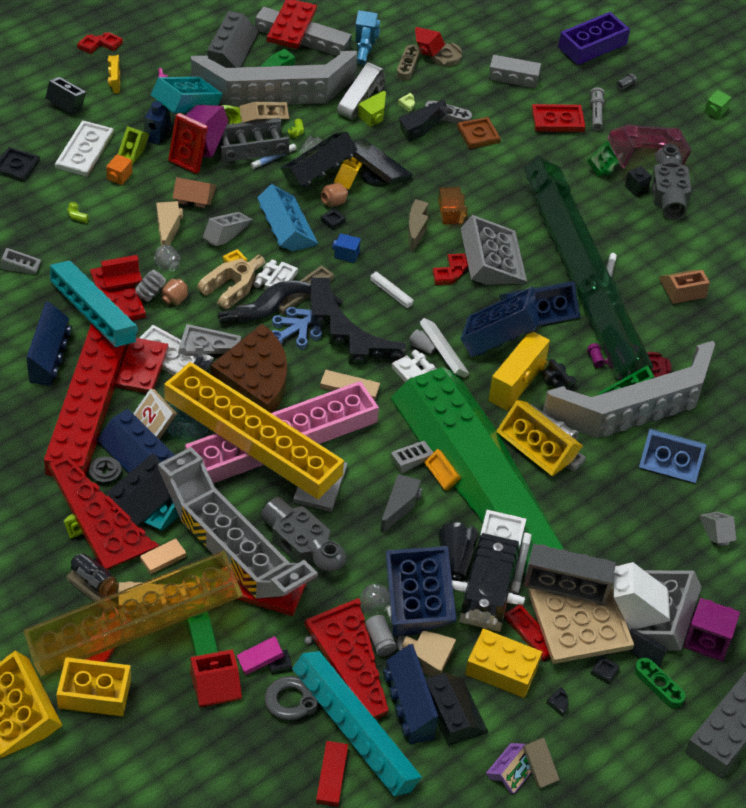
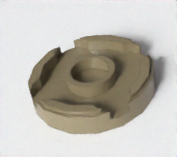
(448, 56)

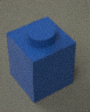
(346, 248)

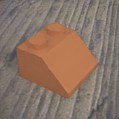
(193, 191)

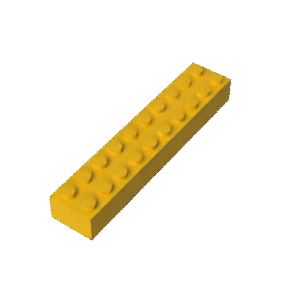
(254, 430)

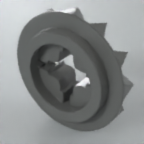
(100, 464)

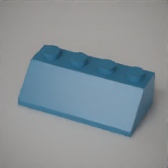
(286, 219)

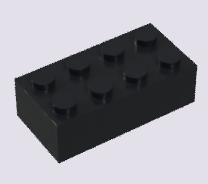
(318, 159)

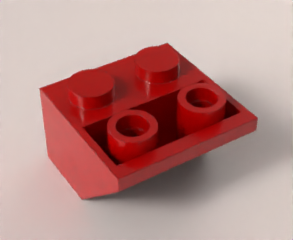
(215, 678)

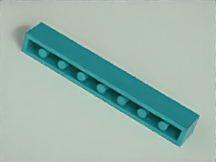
(93, 303)
(357, 723)

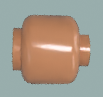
(334, 195)
(174, 292)

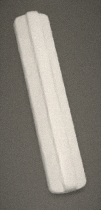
(391, 289)

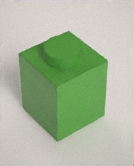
(717, 104)

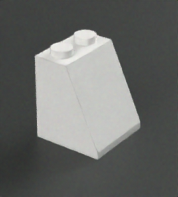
(640, 597)

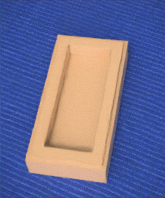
(163, 556)

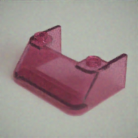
(626, 138)

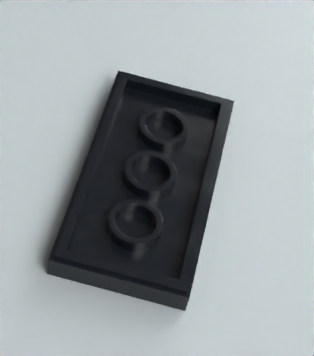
(380, 162)

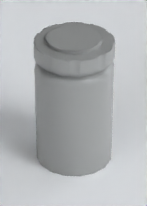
(381, 635)

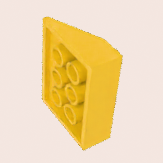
(24, 706)

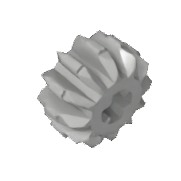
(150, 285)

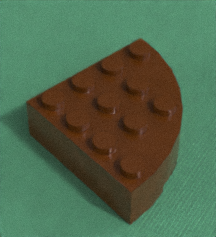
(255, 368)

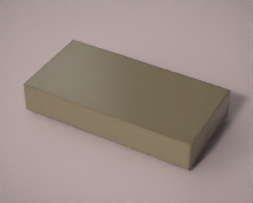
(540, 762)

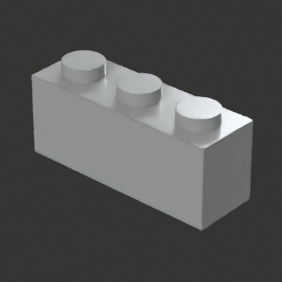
(514, 71)

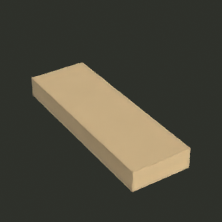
(334, 381)

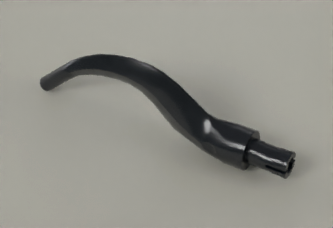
(266, 302)

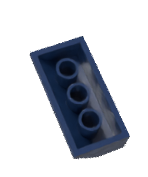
(554, 302)
(48, 345)
(131, 441)
(411, 696)

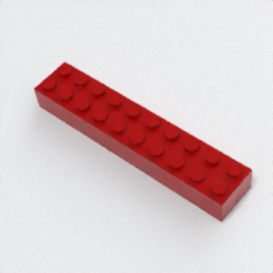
(86, 401)

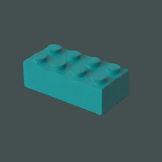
(184, 93)

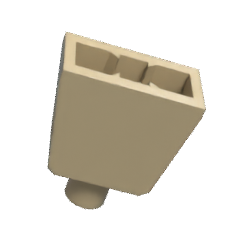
(432, 651)

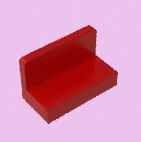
(121, 272)

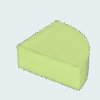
(407, 102)

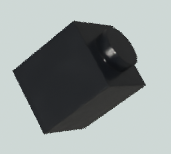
(638, 181)

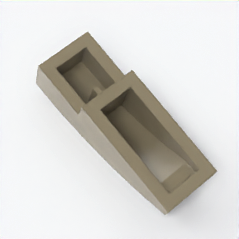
(417, 223)

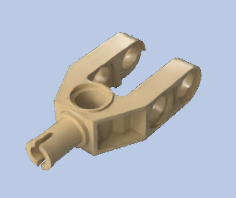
(239, 271)

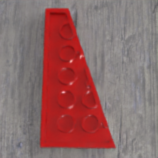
(102, 521)

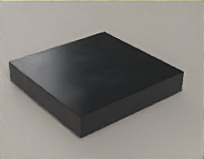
(17, 164)

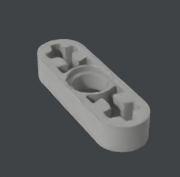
(461, 113)

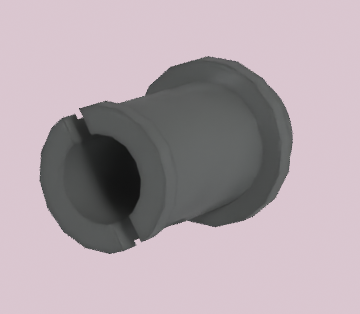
(630, 79)

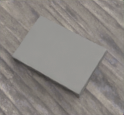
(325, 502)

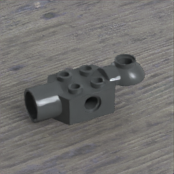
(671, 182)
(302, 535)

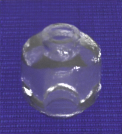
(167, 257)

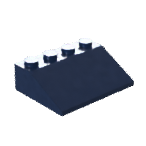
(501, 322)
(419, 589)

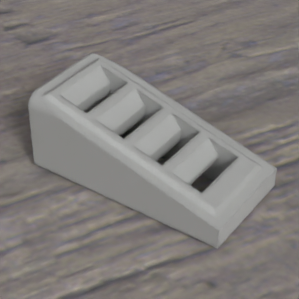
(14, 260)
(409, 463)

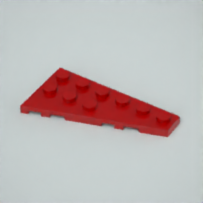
(349, 651)

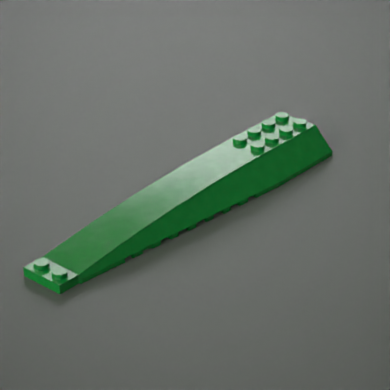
(451, 420)

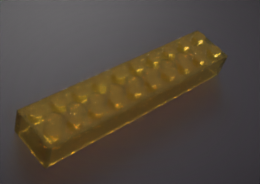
(132, 613)

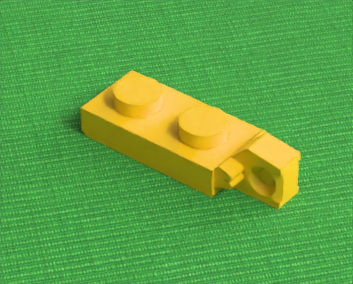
(114, 72)

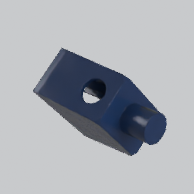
(157, 122)

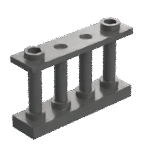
(249, 131)

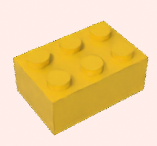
(503, 663)
(94, 686)

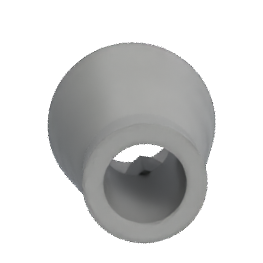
(422, 342)

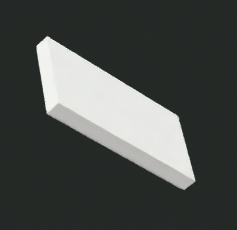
(84, 148)
(173, 362)

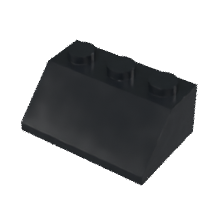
(141, 491)
(455, 709)

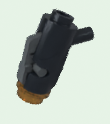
(94, 574)

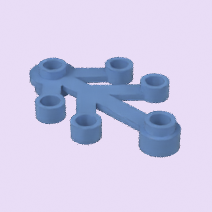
(297, 324)

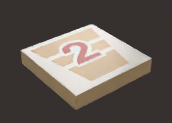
(155, 413)

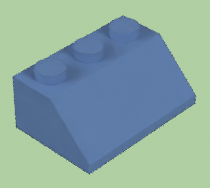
(672, 455)

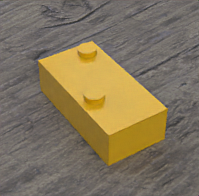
(519, 370)

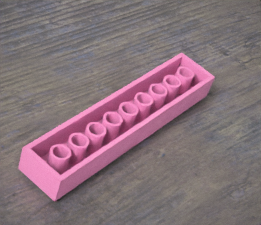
(316, 418)

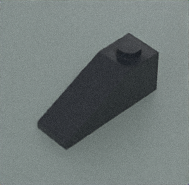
(421, 121)

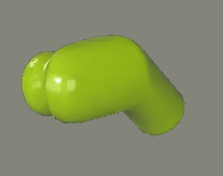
(297, 130)
(75, 214)

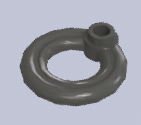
(297, 712)

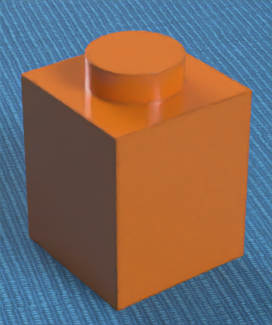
(119, 169)

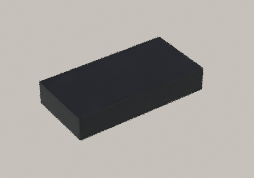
(647, 648)

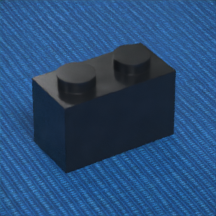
(65, 95)

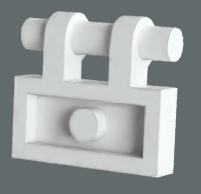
(281, 273)
(409, 368)

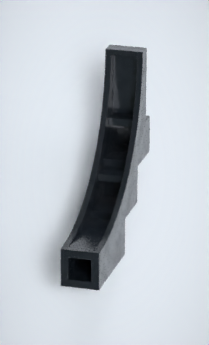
(344, 332)

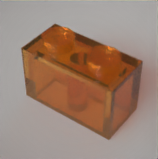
(452, 205)

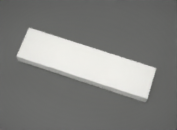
(444, 348)

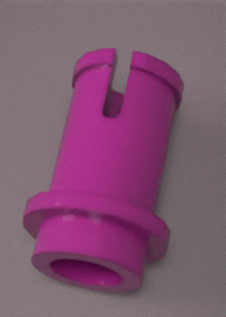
(594, 351)

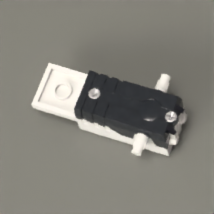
(492, 572)

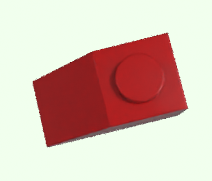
(429, 41)

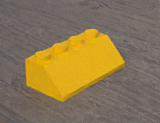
(538, 438)

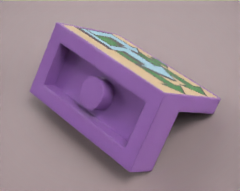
(511, 767)

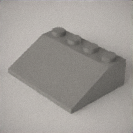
(492, 253)
(683, 596)

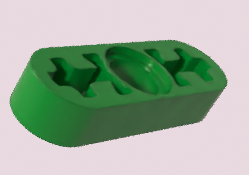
(662, 692)

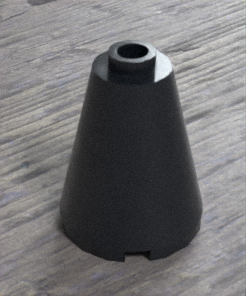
(461, 545)

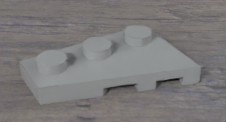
(206, 341)

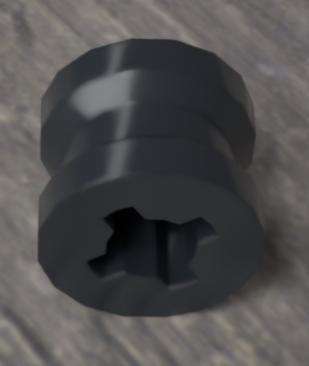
(203, 363)

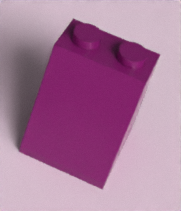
(215, 119)
(711, 629)

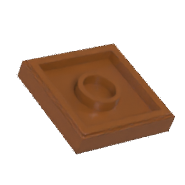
(478, 132)

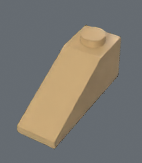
(263, 110)
(168, 220)

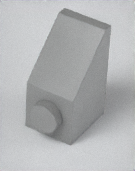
(719, 527)

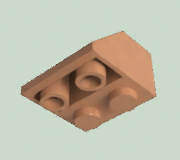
(685, 285)

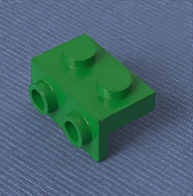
(603, 160)

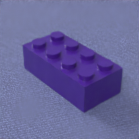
(593, 38)

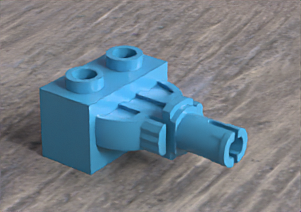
(366, 33)

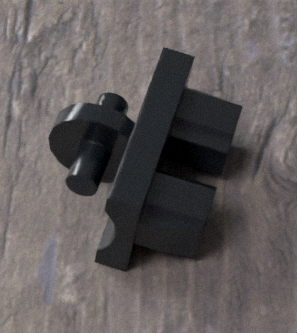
(556, 375)

